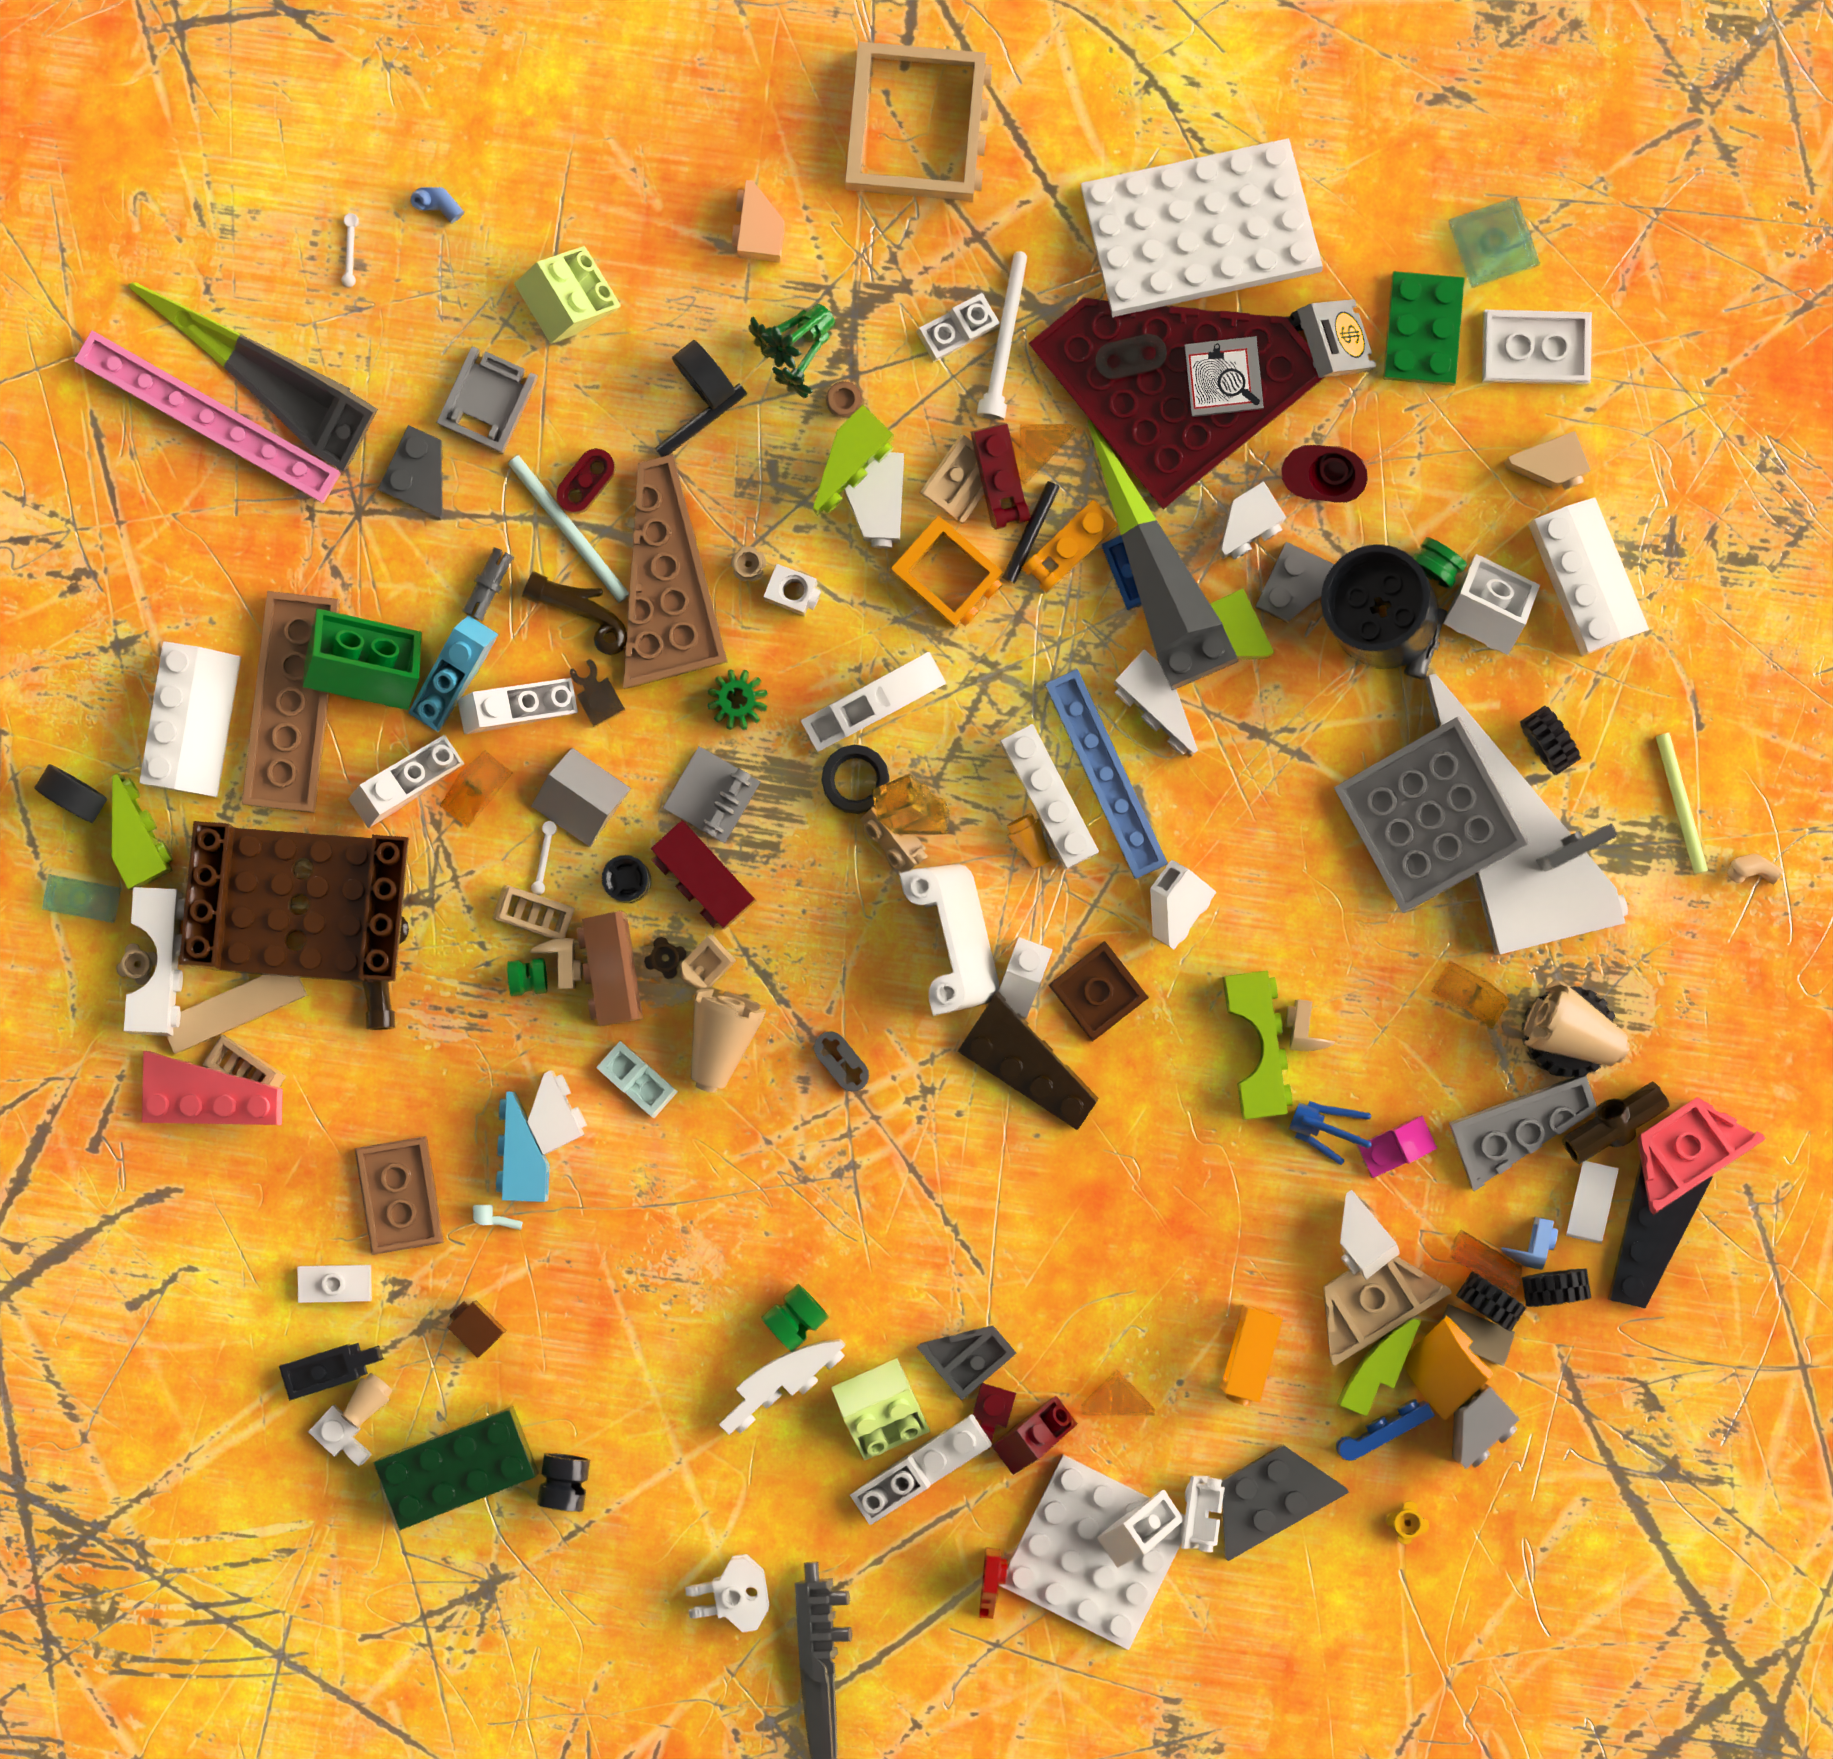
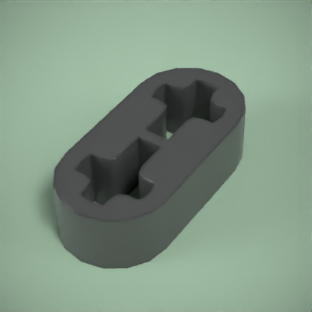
(848, 1055)

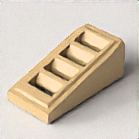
(503, 904)
(273, 1076)

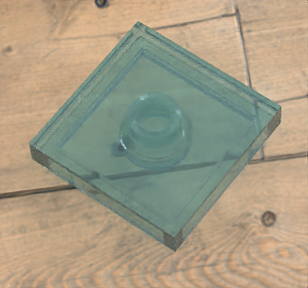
(1494, 242)

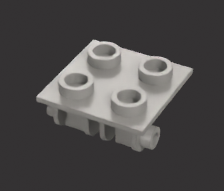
(712, 794)

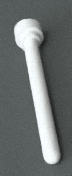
(992, 404)

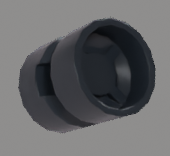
(626, 879)
(563, 1482)

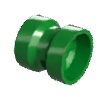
(519, 977)

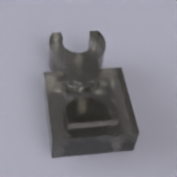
(599, 698)

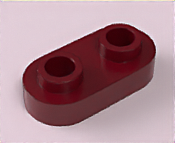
(586, 482)

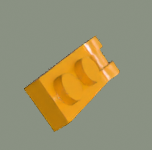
(1071, 545)

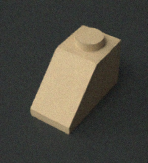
(1552, 462)

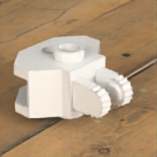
(731, 1596)

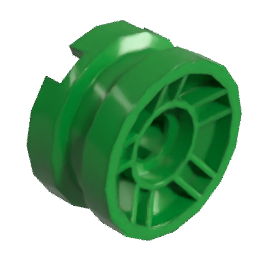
(1439, 562)

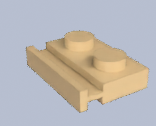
(956, 481)

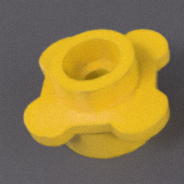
(1404, 1532)

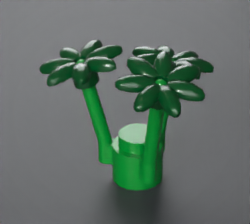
(811, 325)

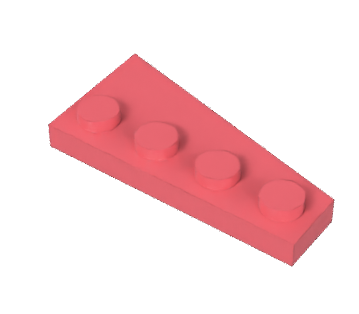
(200, 1095)

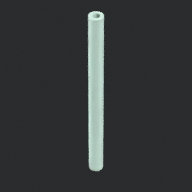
(568, 528)

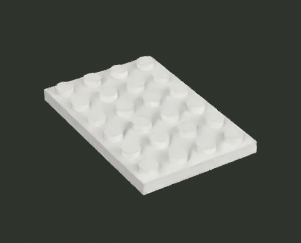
(1201, 227)

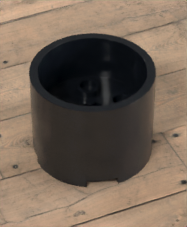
(1375, 578)

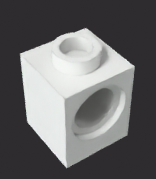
(780, 579)

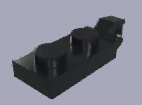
(327, 1369)

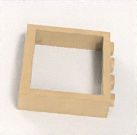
(976, 142)

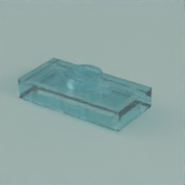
(81, 898)

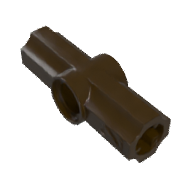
(1615, 1122)

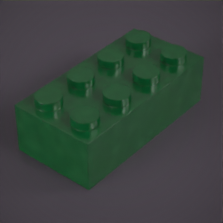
(456, 1468)

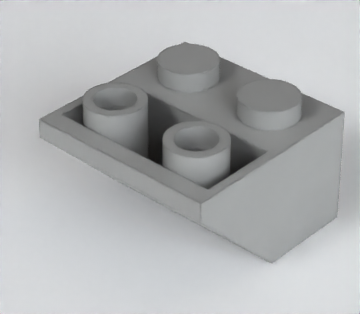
(1479, 1425)

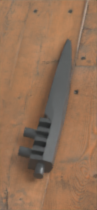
(816, 1650)

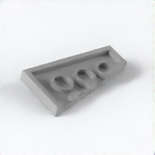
(1508, 1131)

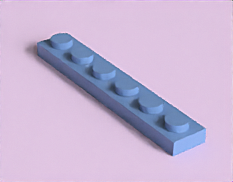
(1106, 774)

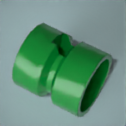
(795, 1317)

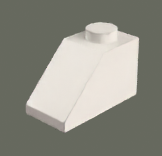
(1024, 975)
(1364, 1239)
(1140, 1529)

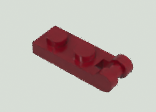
(999, 475)

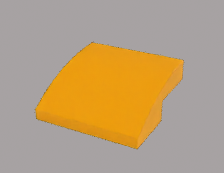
(1446, 1368)

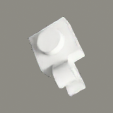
(337, 1435)

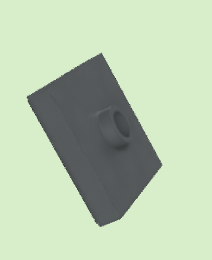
(1576, 845)

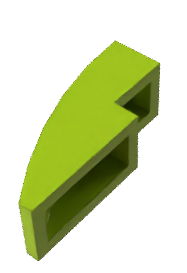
(1378, 1366)

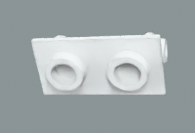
(1202, 1496)

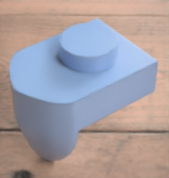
(1542, 1239)

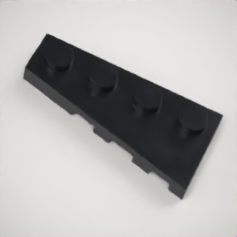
(1650, 1242)

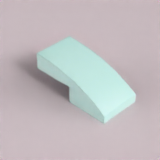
(637, 1079)

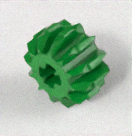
(727, 706)

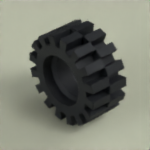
(1550, 740)
(1556, 1287)
(1491, 1301)

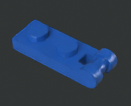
(1383, 1430)

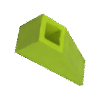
(853, 449)
(134, 845)

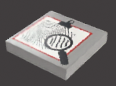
(1224, 376)

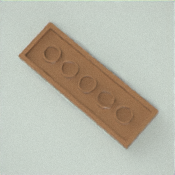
(286, 716)

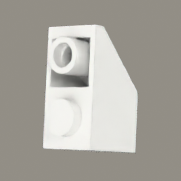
(1251, 517)
(1177, 902)
(552, 1116)

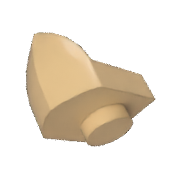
(706, 964)
(568, 968)
(1299, 1020)

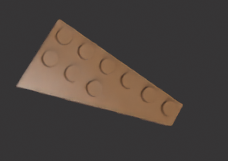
(669, 599)

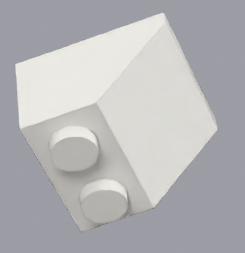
(1492, 604)

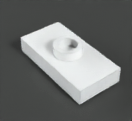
(334, 1283)

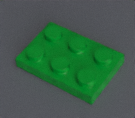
(1423, 328)

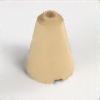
(1574, 1028)
(721, 1036)

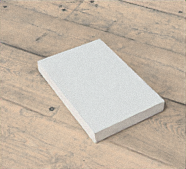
(1537, 347)

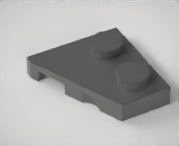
(417, 473)
(967, 1357)

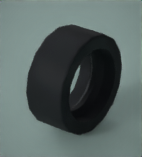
(703, 374)
(832, 765)
(70, 793)

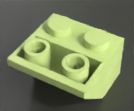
(566, 294)
(880, 1409)

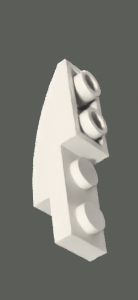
(873, 701)
(792, 1371)
(920, 1469)

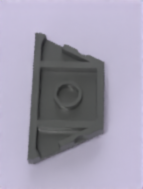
(1272, 1497)

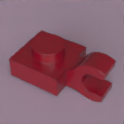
(993, 1408)

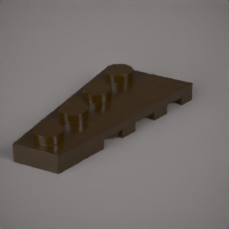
(1016, 1055)

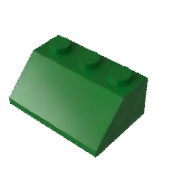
(362, 659)

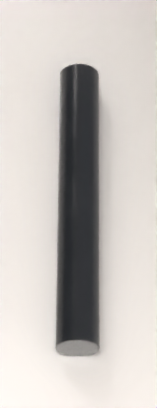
(698, 423)
(1031, 532)

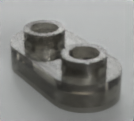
(1131, 357)

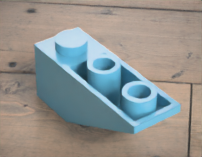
(453, 672)
(524, 1165)

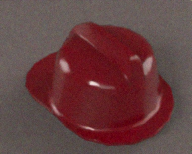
(1324, 473)

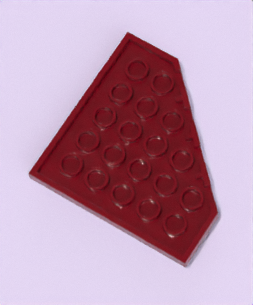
(1150, 413)

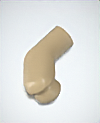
(1753, 865)

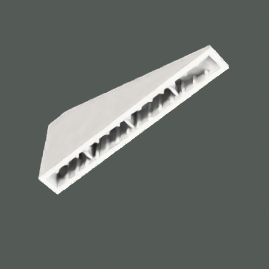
(1518, 898)

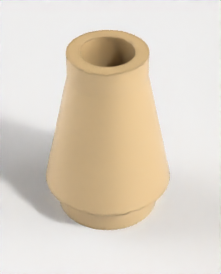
(366, 1400)

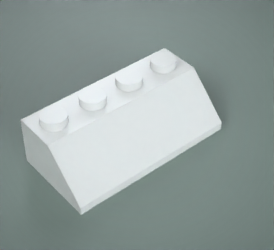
(1588, 576)
(190, 719)

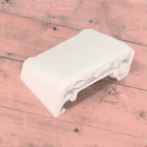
(956, 896)

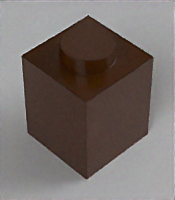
(475, 1327)

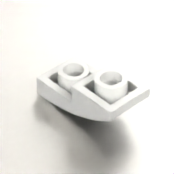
(958, 327)
(1592, 1202)

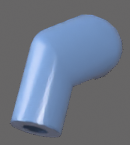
(437, 199)

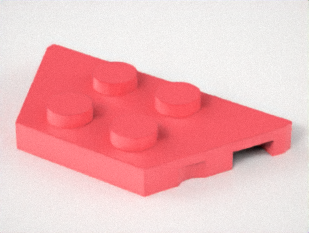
(1689, 1150)

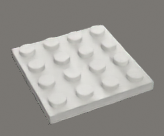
(1067, 1567)

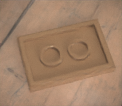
(399, 1195)

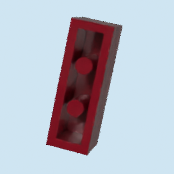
(701, 876)

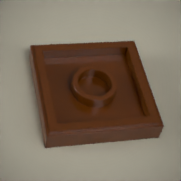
(1098, 991)

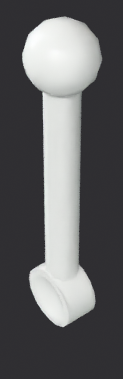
(351, 222)
(549, 829)

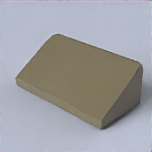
(1488, 1338)

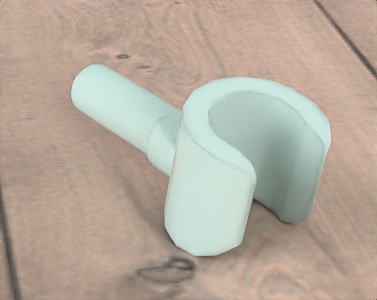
(484, 1216)

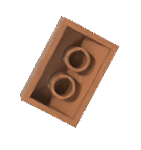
(610, 969)

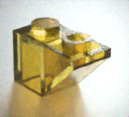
(910, 808)

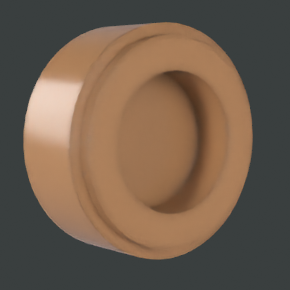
(843, 399)

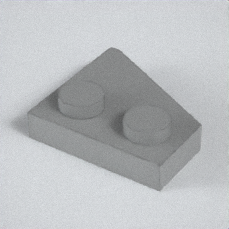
(1293, 583)

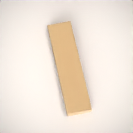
(234, 1009)

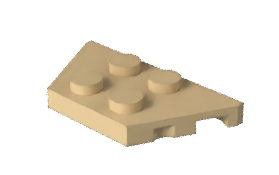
(1368, 1309)

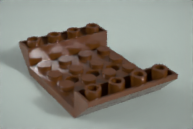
(244, 893)

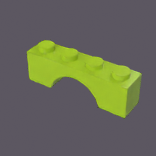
(1263, 1090)

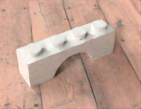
(1049, 796)
(153, 1006)

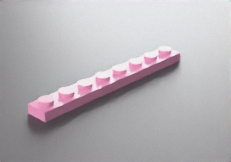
(207, 416)

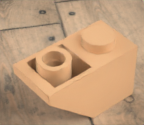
(761, 226)

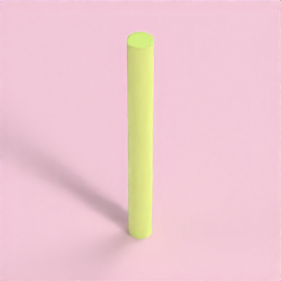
(1681, 803)

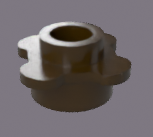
(655, 960)

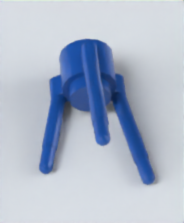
(1308, 1121)

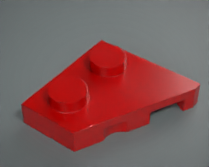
(993, 1574)

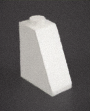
(878, 501)

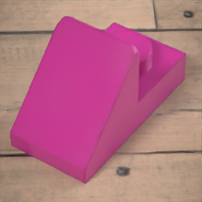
(1397, 1147)

